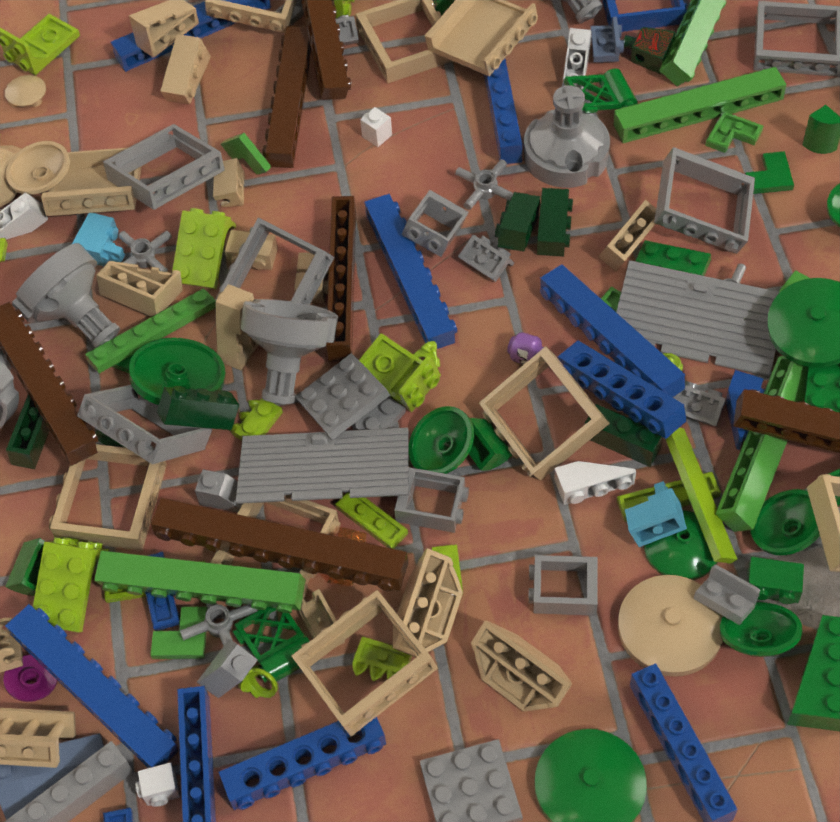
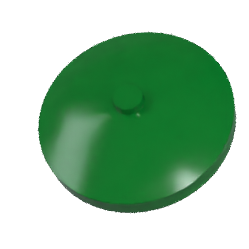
(807, 322)
(175, 363)
(590, 779)

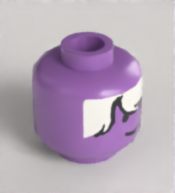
(524, 347)

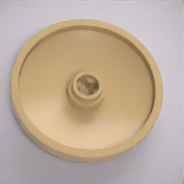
(669, 627)

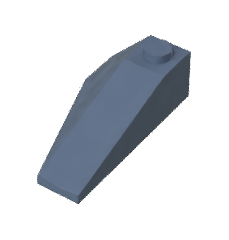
(24, 783)

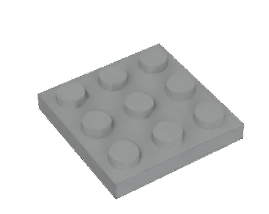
(342, 396)
(471, 785)

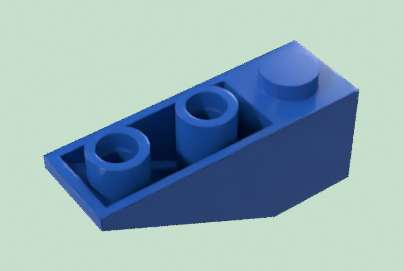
(738, 383)

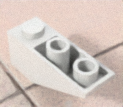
(577, 53)
(21, 217)
(586, 479)

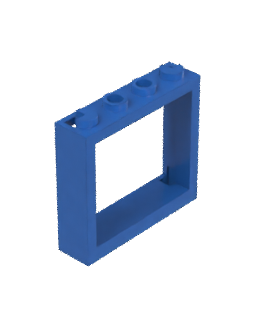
(648, 19)

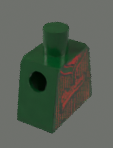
(649, 47)

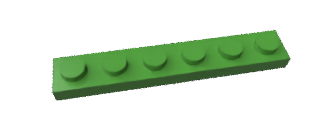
(151, 330)

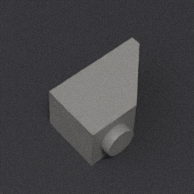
(217, 491)
(227, 669)

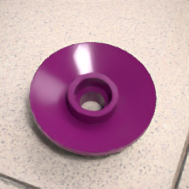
(17, 679)

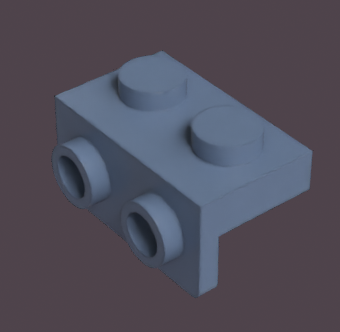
(607, 42)

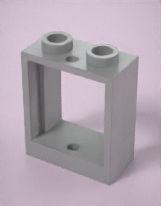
(433, 206)
(435, 481)
(564, 605)

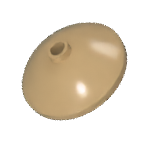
(38, 167)

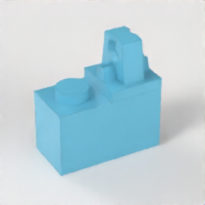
(97, 238)
(656, 517)

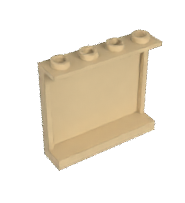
(480, 32)
(87, 187)

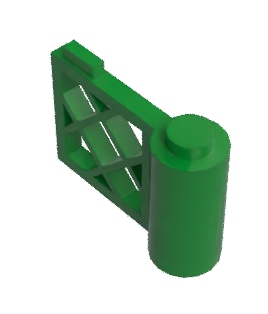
(613, 88)
(279, 658)

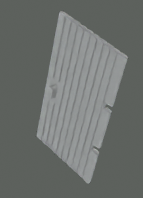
(699, 316)
(323, 468)

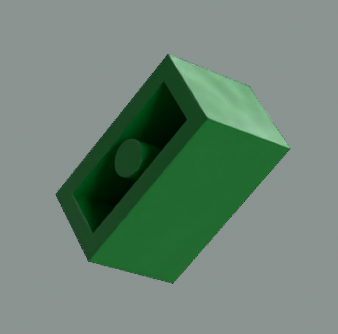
(776, 579)

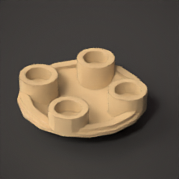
(25, 91)

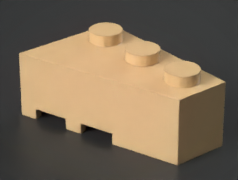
(158, 25)
(232, 343)

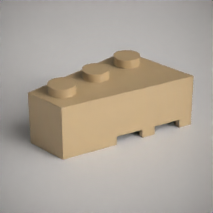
(185, 69)
(139, 288)

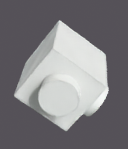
(376, 127)
(157, 785)

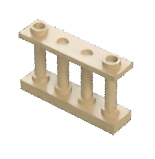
(33, 736)

